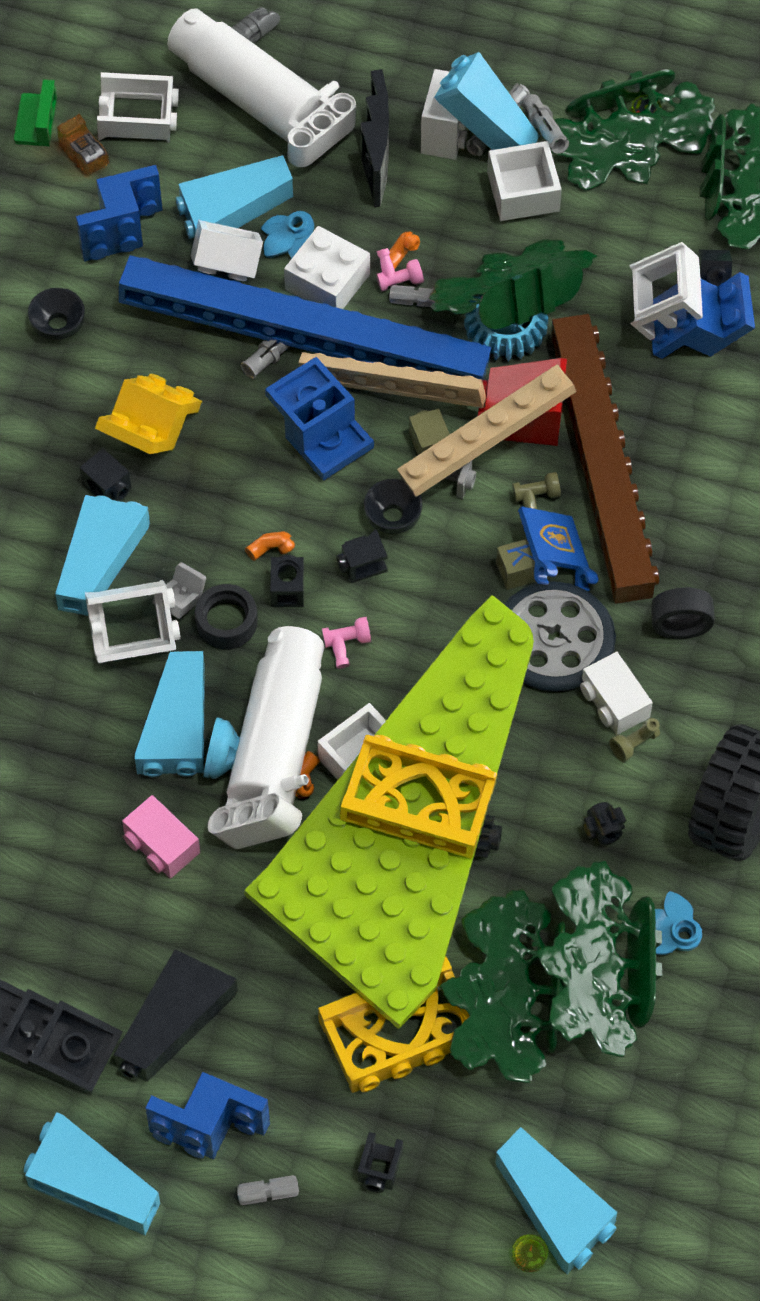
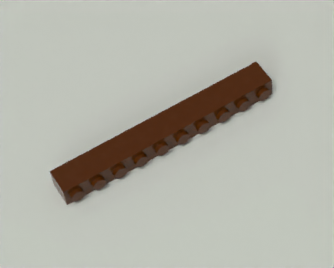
(603, 461)

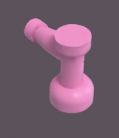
(388, 275)
(336, 638)

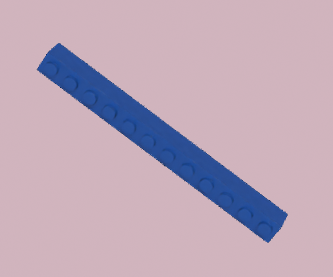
(295, 320)

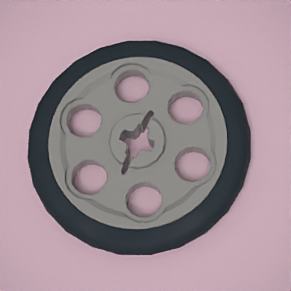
(592, 617)

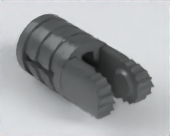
(257, 24)

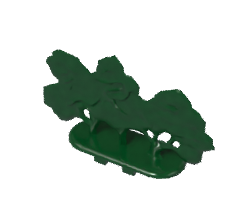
(630, 138)
(742, 225)
(516, 285)
(592, 966)
(500, 989)

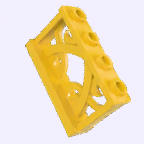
(436, 768)
(351, 1013)

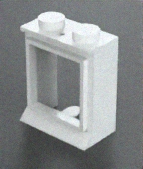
(137, 87)
(651, 268)
(168, 629)

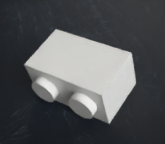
(616, 693)

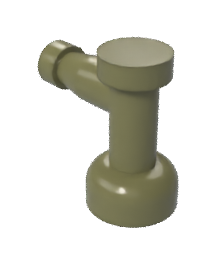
(528, 491)
(623, 746)

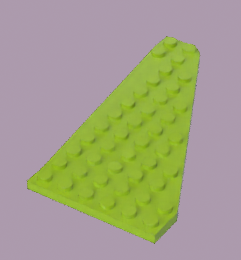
(378, 902)

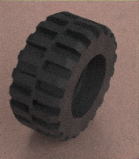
(728, 798)

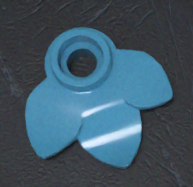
(284, 236)
(672, 920)

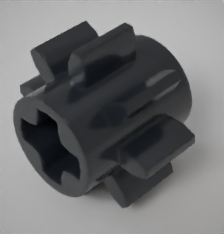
(604, 823)
(489, 837)

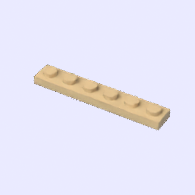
(403, 380)
(486, 430)

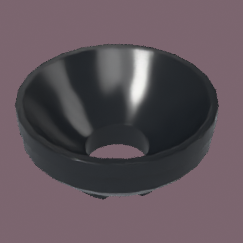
(53, 304)
(389, 495)

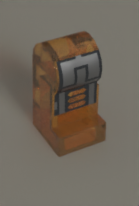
(81, 145)

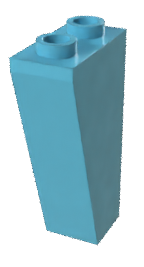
(483, 104)
(235, 194)
(99, 548)
(175, 723)
(89, 1177)
(556, 1201)

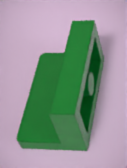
(36, 116)

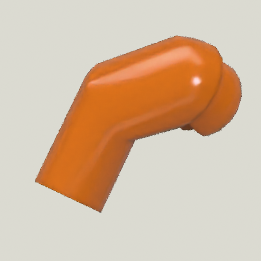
(405, 242)
(268, 541)
(309, 763)

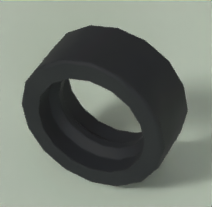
(682, 613)
(226, 638)

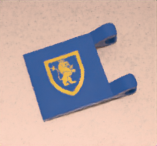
(555, 543)

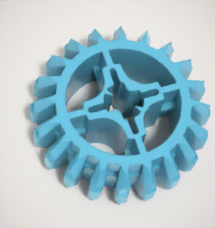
(507, 340)

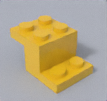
(149, 413)

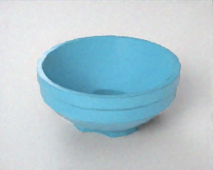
(221, 749)

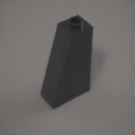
(173, 1013)

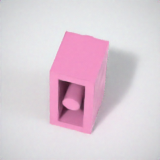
(160, 837)

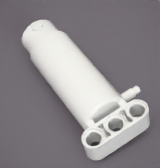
(264, 86)
(272, 742)

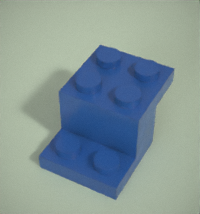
(121, 203)
(725, 319)
(319, 418)
(207, 1116)

